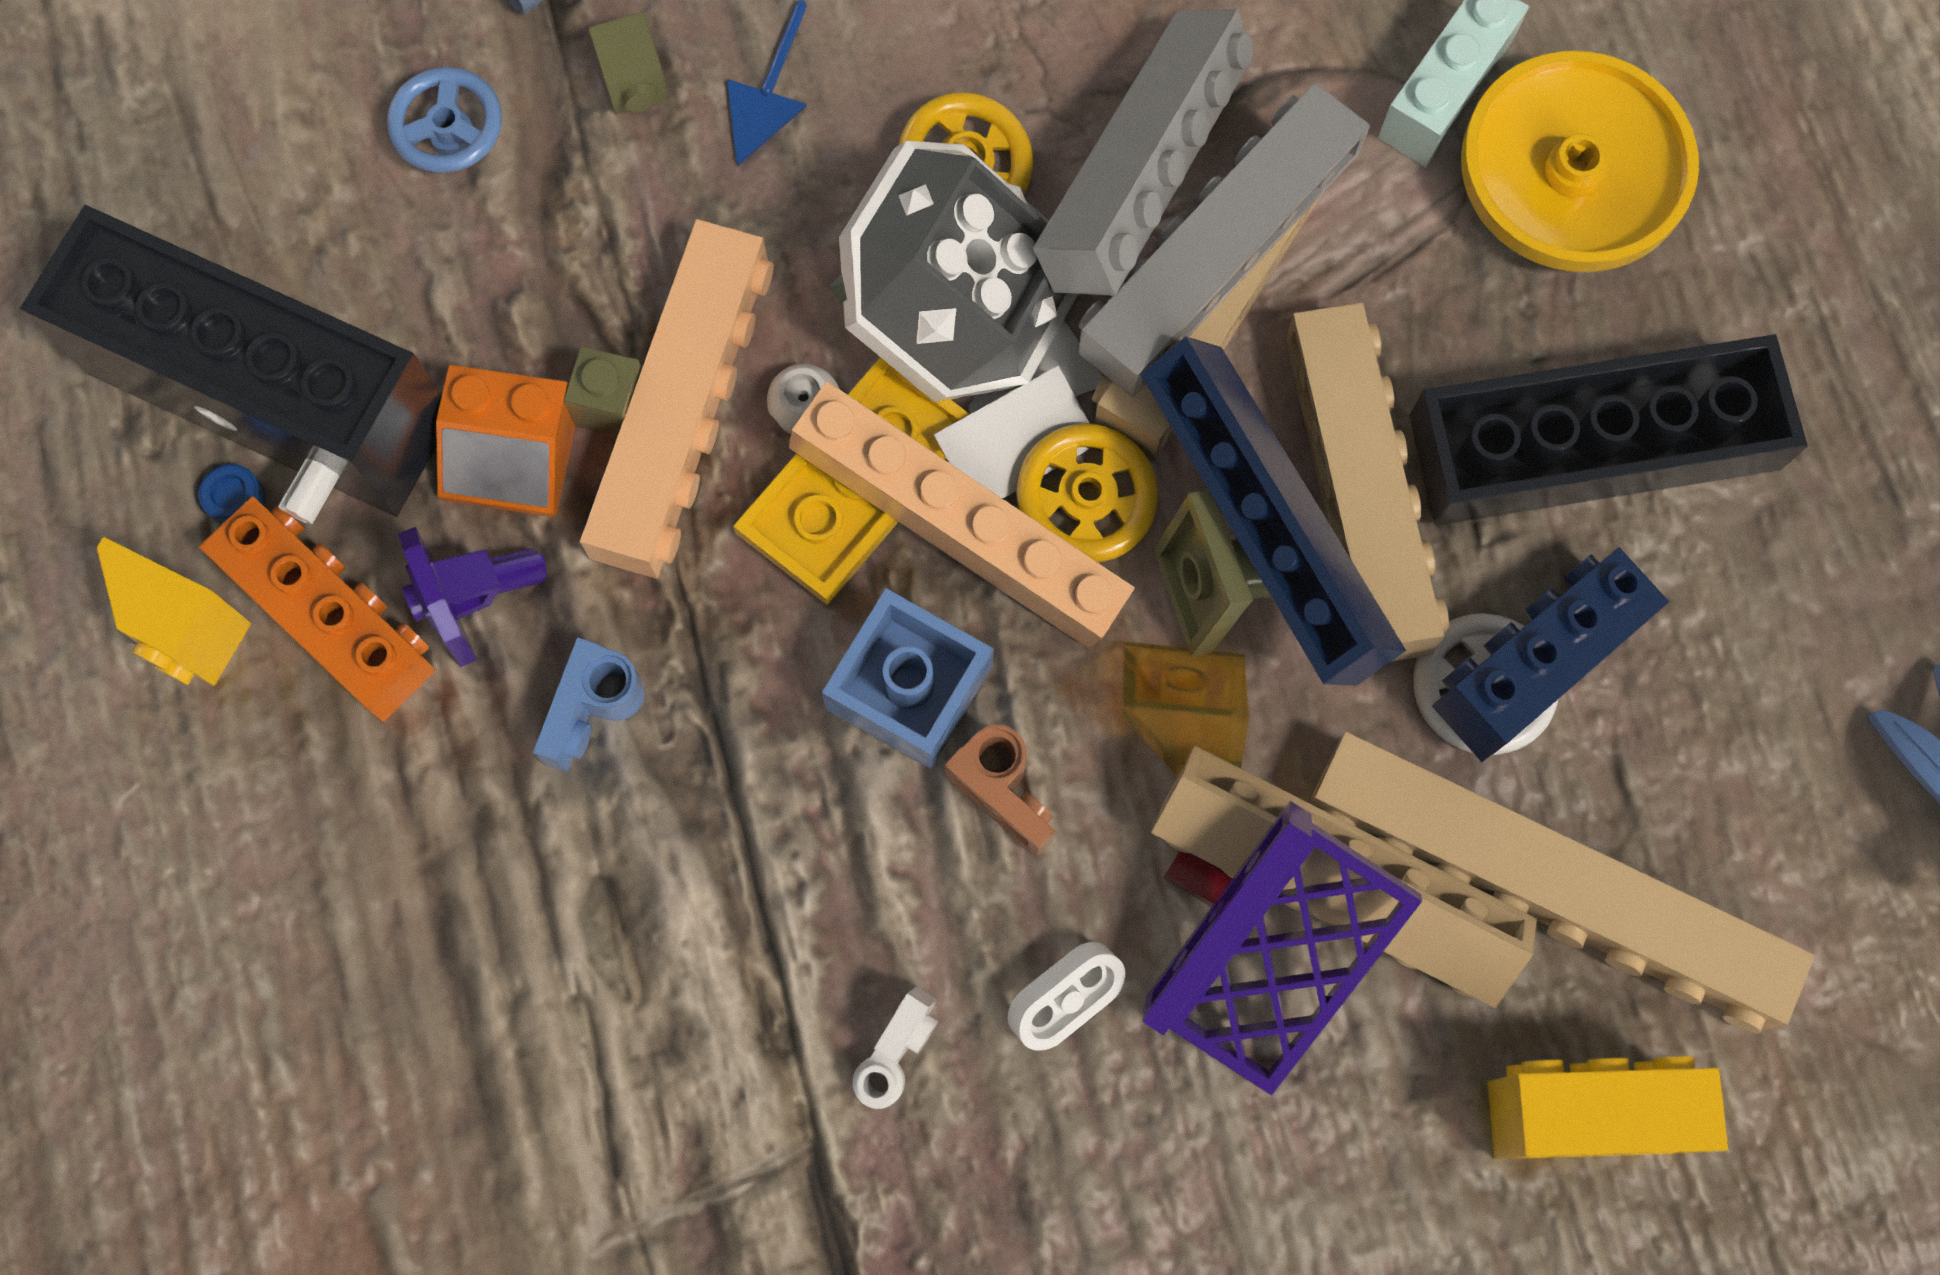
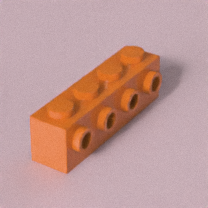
(318, 608)

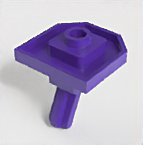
(462, 586)

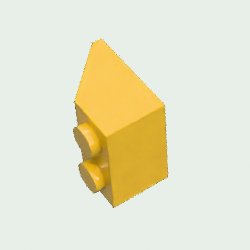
(171, 618)

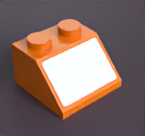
(503, 440)

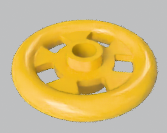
(1004, 133)
(1118, 455)

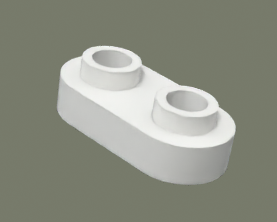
(1066, 996)

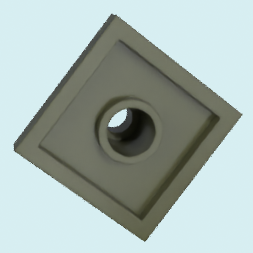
(1205, 573)

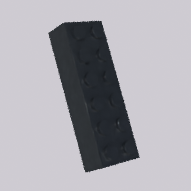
(1606, 429)

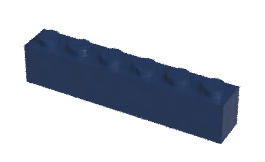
(1272, 513)

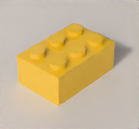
(1606, 1109)

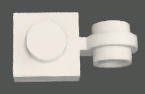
(906, 1030)

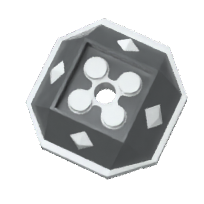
(910, 282)

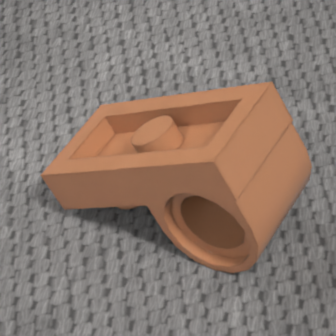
(992, 792)

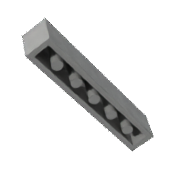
(1144, 153)
(1223, 237)

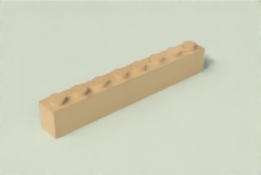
(1568, 886)

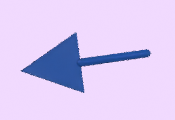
(759, 112)

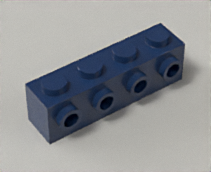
(1550, 654)

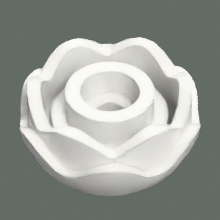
(788, 386)

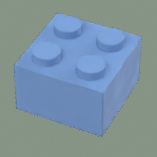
(908, 678)

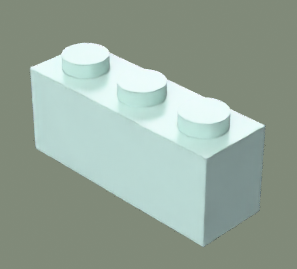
(1450, 76)

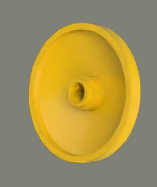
(1579, 161)

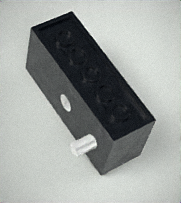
(240, 362)

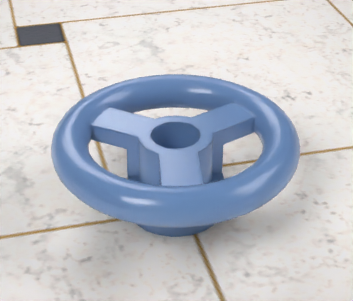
(458, 144)

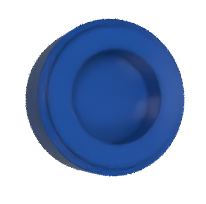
(227, 490)

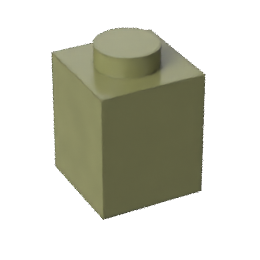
(629, 63)
(601, 390)

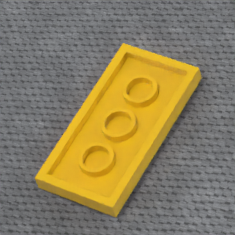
(817, 524)

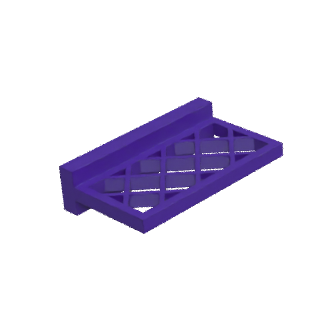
(1233, 918)

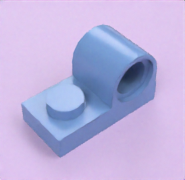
(566, 725)

